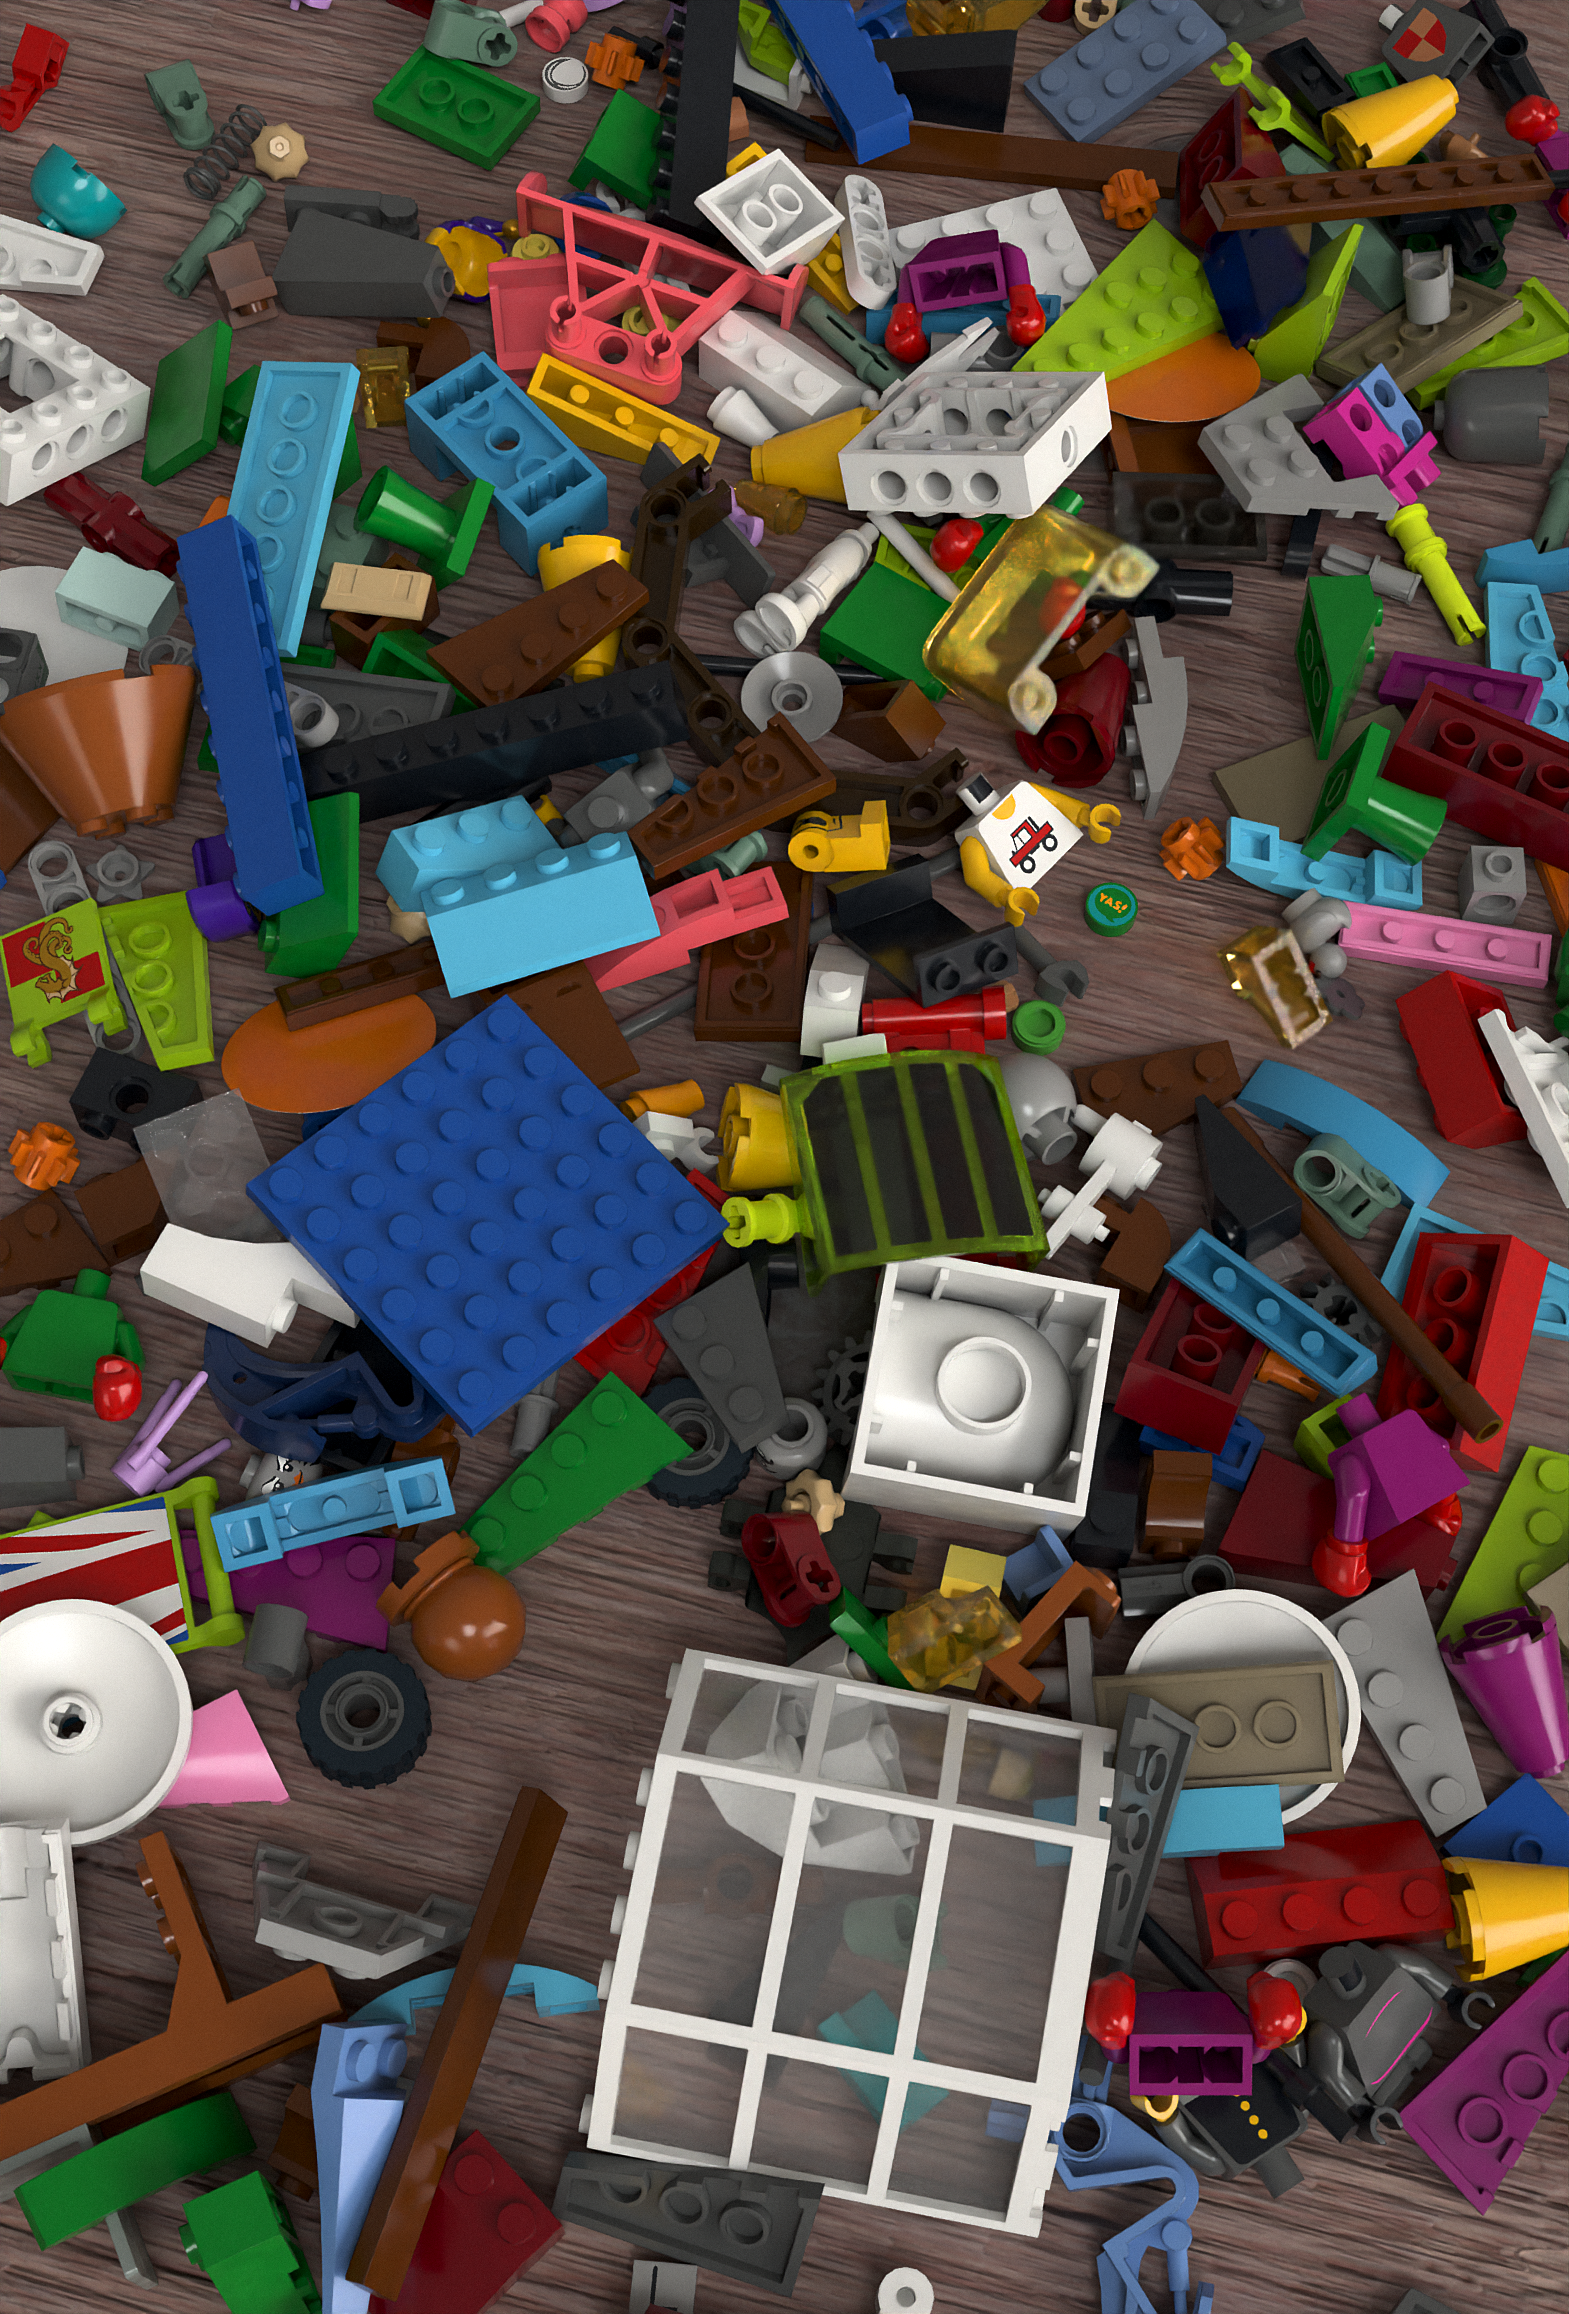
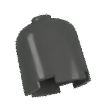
(1494, 414)

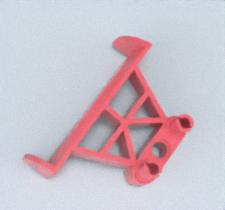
(652, 362)

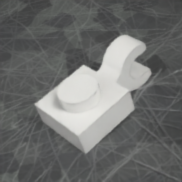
(678, 1138)

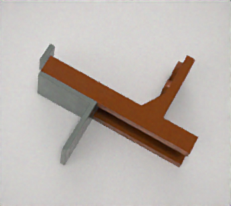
(205, 2049)

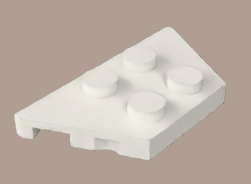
(1538, 1085)

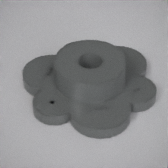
(1340, 997)

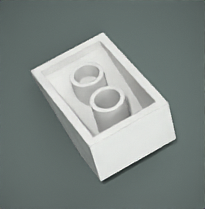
(772, 214)

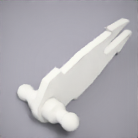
(952, 358)

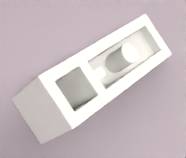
(833, 997)

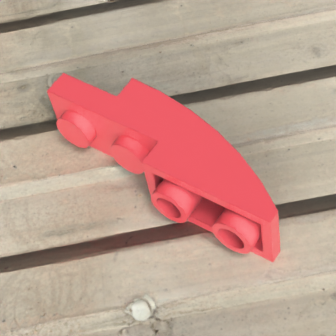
(689, 917)

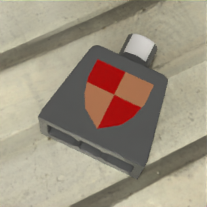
(1433, 41)

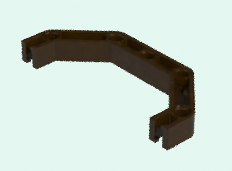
(661, 566)

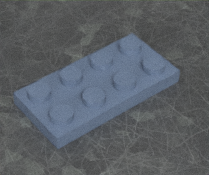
(1123, 66)

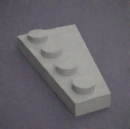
(1410, 1701)

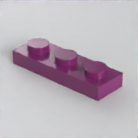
(1498, 689)

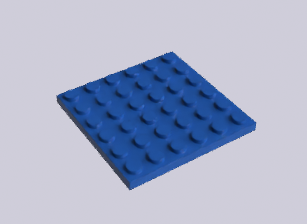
(487, 1213)

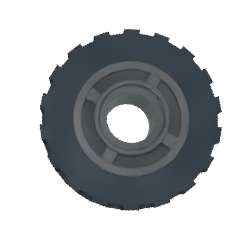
(703, 1475)
(372, 1753)

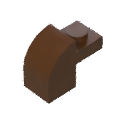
(241, 285)
(431, 350)
(1137, 1251)

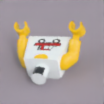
(1019, 837)

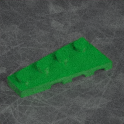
(584, 1464)

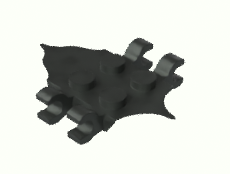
(849, 1545)

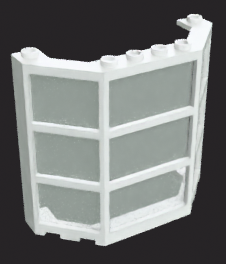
(855, 1941)

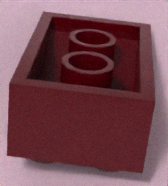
(1223, 150)
(1190, 1371)
(476, 2237)

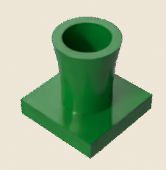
(435, 530)
(1372, 805)

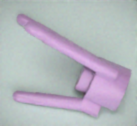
(143, 1464)

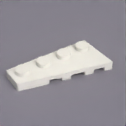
(45, 259)

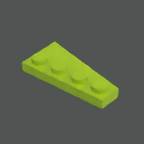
(1530, 340)
(165, 974)
(1521, 1544)

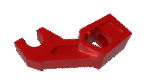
(34, 70)

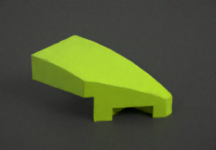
(764, 43)

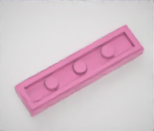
(1446, 944)

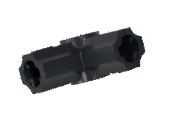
(1466, 228)

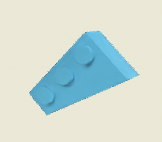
(459, 847)

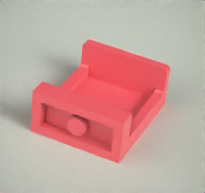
(521, 308)

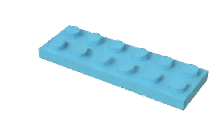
(290, 479)

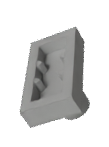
(1074, 1681)

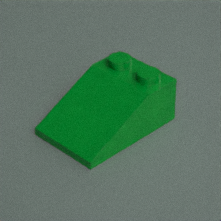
(1333, 650)

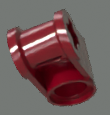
(789, 1560)

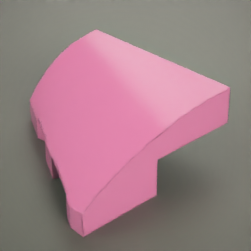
(226, 1760)

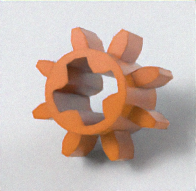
(614, 61)
(1130, 199)
(1192, 848)
(44, 1156)

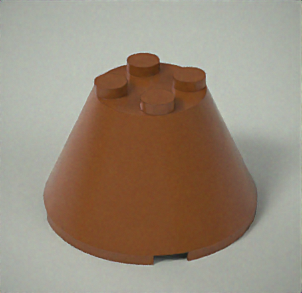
(105, 746)

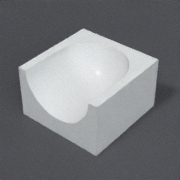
(982, 1395)

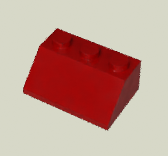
(1458, 1061)

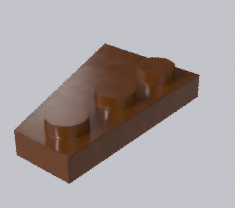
(1160, 1086)

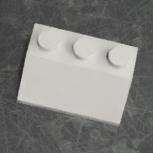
(776, 370)

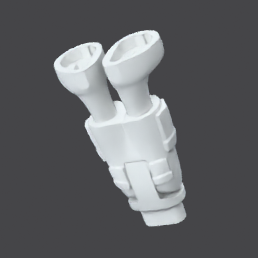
(784, 617)

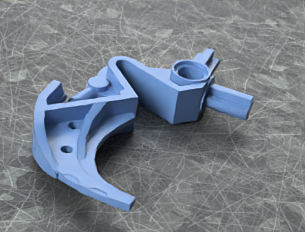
(1124, 2158)

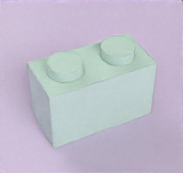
(116, 599)

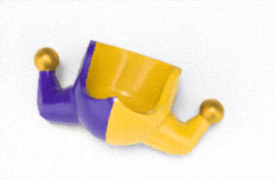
(468, 250)

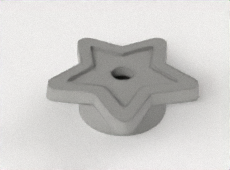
(113, 864)

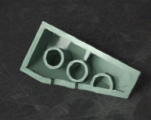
(1377, 263)

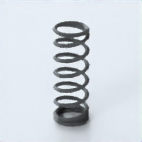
(209, 177)

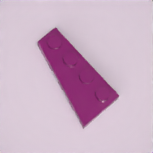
(327, 1581)
(1495, 2088)

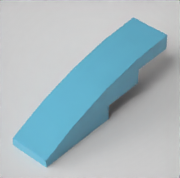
(1223, 1821)

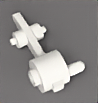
(1116, 1160)

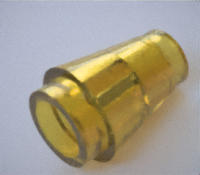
(777, 505)

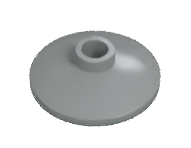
(794, 678)

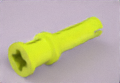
(1427, 556)
(769, 1219)

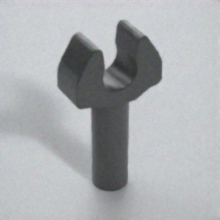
(1054, 977)

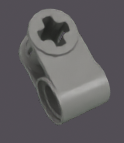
(1428, 285)

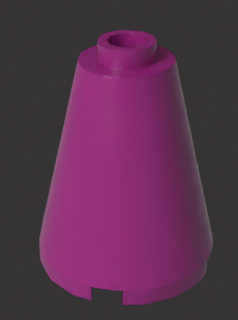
(1516, 1684)

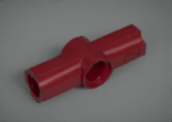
(113, 524)

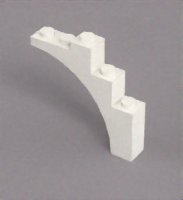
(238, 1283)

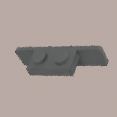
(718, 551)

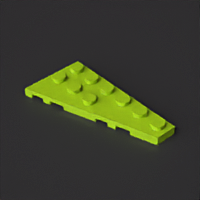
(1132, 313)

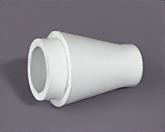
(740, 418)

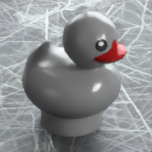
(1312, 924)

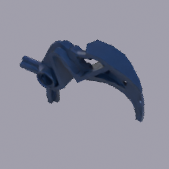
(280, 1397)

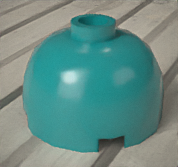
(72, 197)

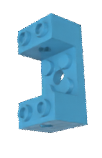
(542, 484)

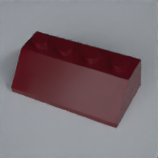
(1490, 770)

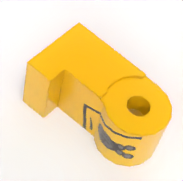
(841, 842)

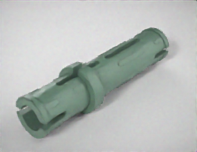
(225, 223)
(871, 362)
(1555, 518)

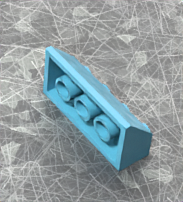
(539, 913)

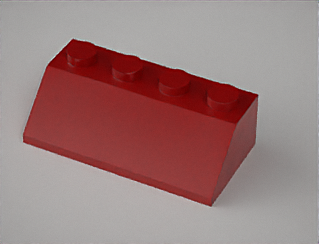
(1479, 1309)
(1320, 1895)

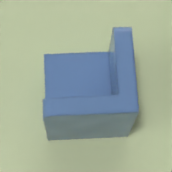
(1035, 1570)

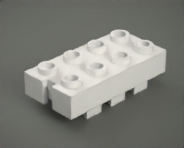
(40, 1953)

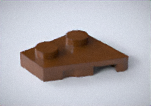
(1086, 644)
(43, 1247)

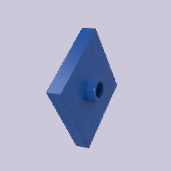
(1516, 1827)

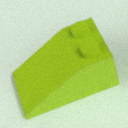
(1301, 331)

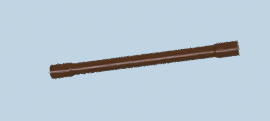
(1458, 1395)

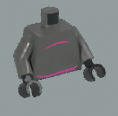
(1368, 2018)

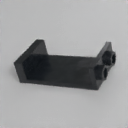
(913, 937)

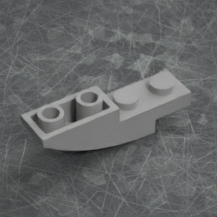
(1156, 715)

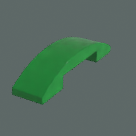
(133, 2167)

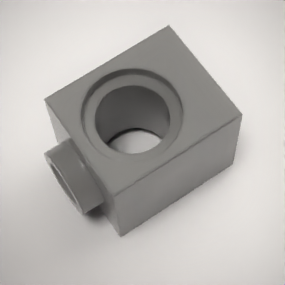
(1492, 884)

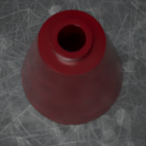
(1085, 726)

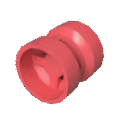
(554, 21)

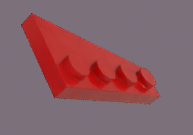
(632, 1344)

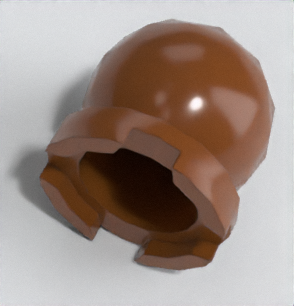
(461, 1614)

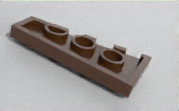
(540, 638)
(745, 793)

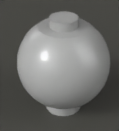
(1041, 1105)

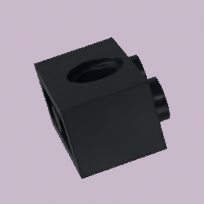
(116, 1083)

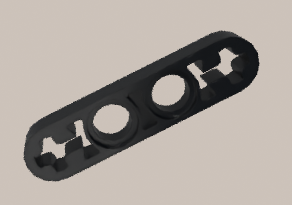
(1305, 528)

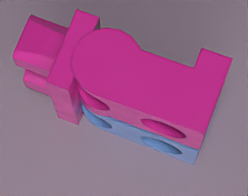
(1377, 433)

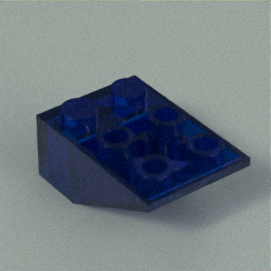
(1256, 275)

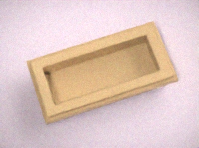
(376, 591)

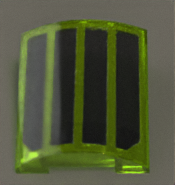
(907, 1163)

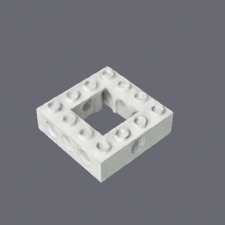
(79, 409)
(923, 437)

